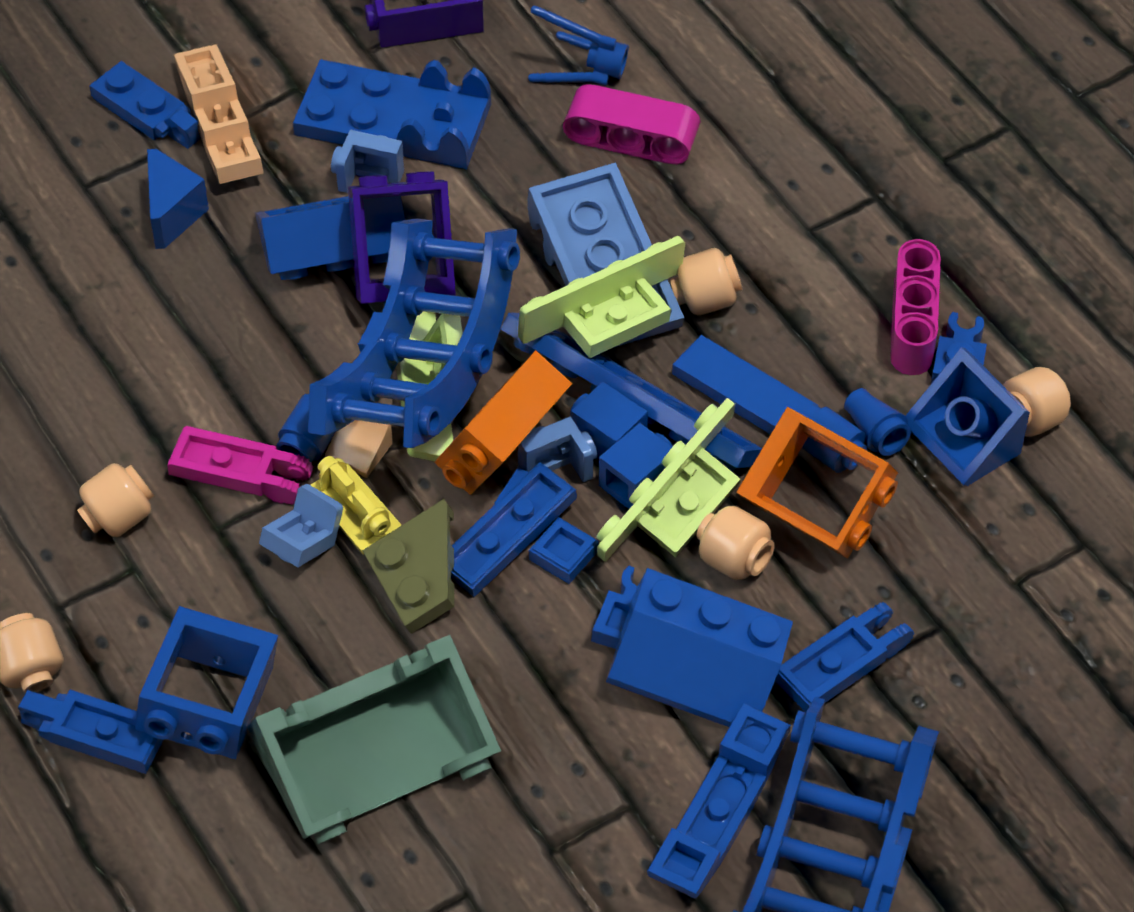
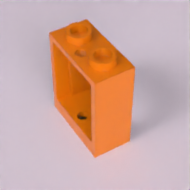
(502, 423)
(778, 457)

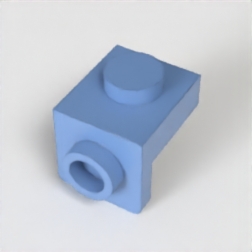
(367, 156)
(558, 446)
(306, 529)

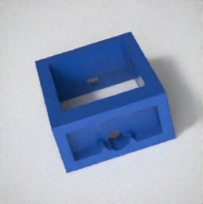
(217, 645)

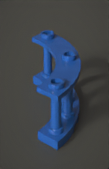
(431, 407)
(876, 873)

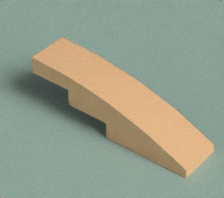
(219, 114)

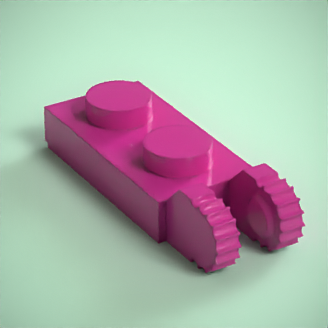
(238, 464)

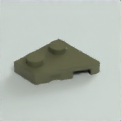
(417, 566)

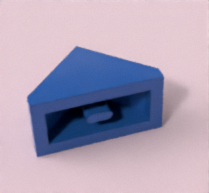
(175, 197)

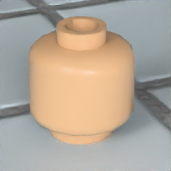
(706, 282)
(1043, 396)
(115, 500)
(735, 542)
(28, 653)

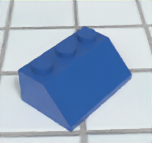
(322, 234)
(697, 649)

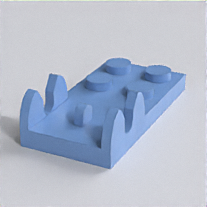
(589, 225)

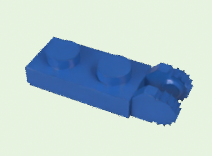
(842, 657)

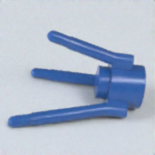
(604, 53)

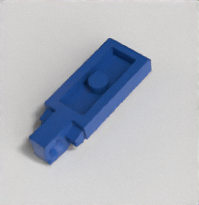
(145, 105)
(90, 728)

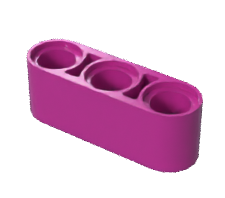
(631, 124)
(915, 307)

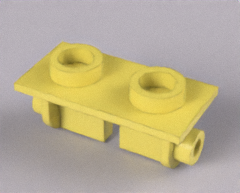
(363, 514)

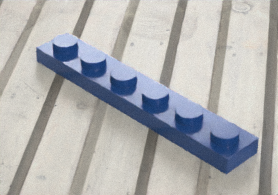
(662, 407)

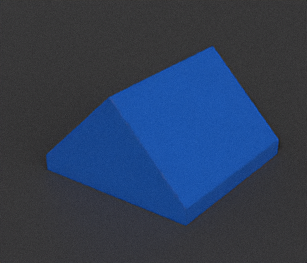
(969, 419)

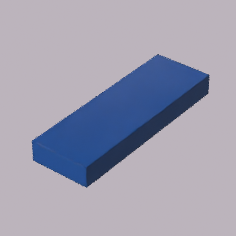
(725, 375)
(509, 527)

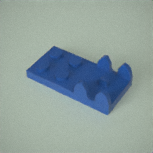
(425, 113)

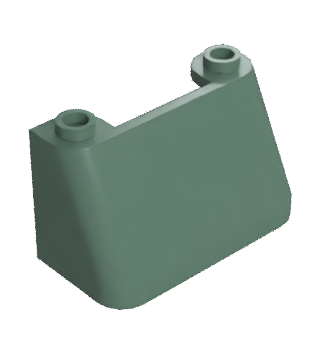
(375, 739)

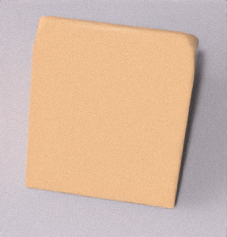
(361, 445)

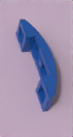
(722, 802)

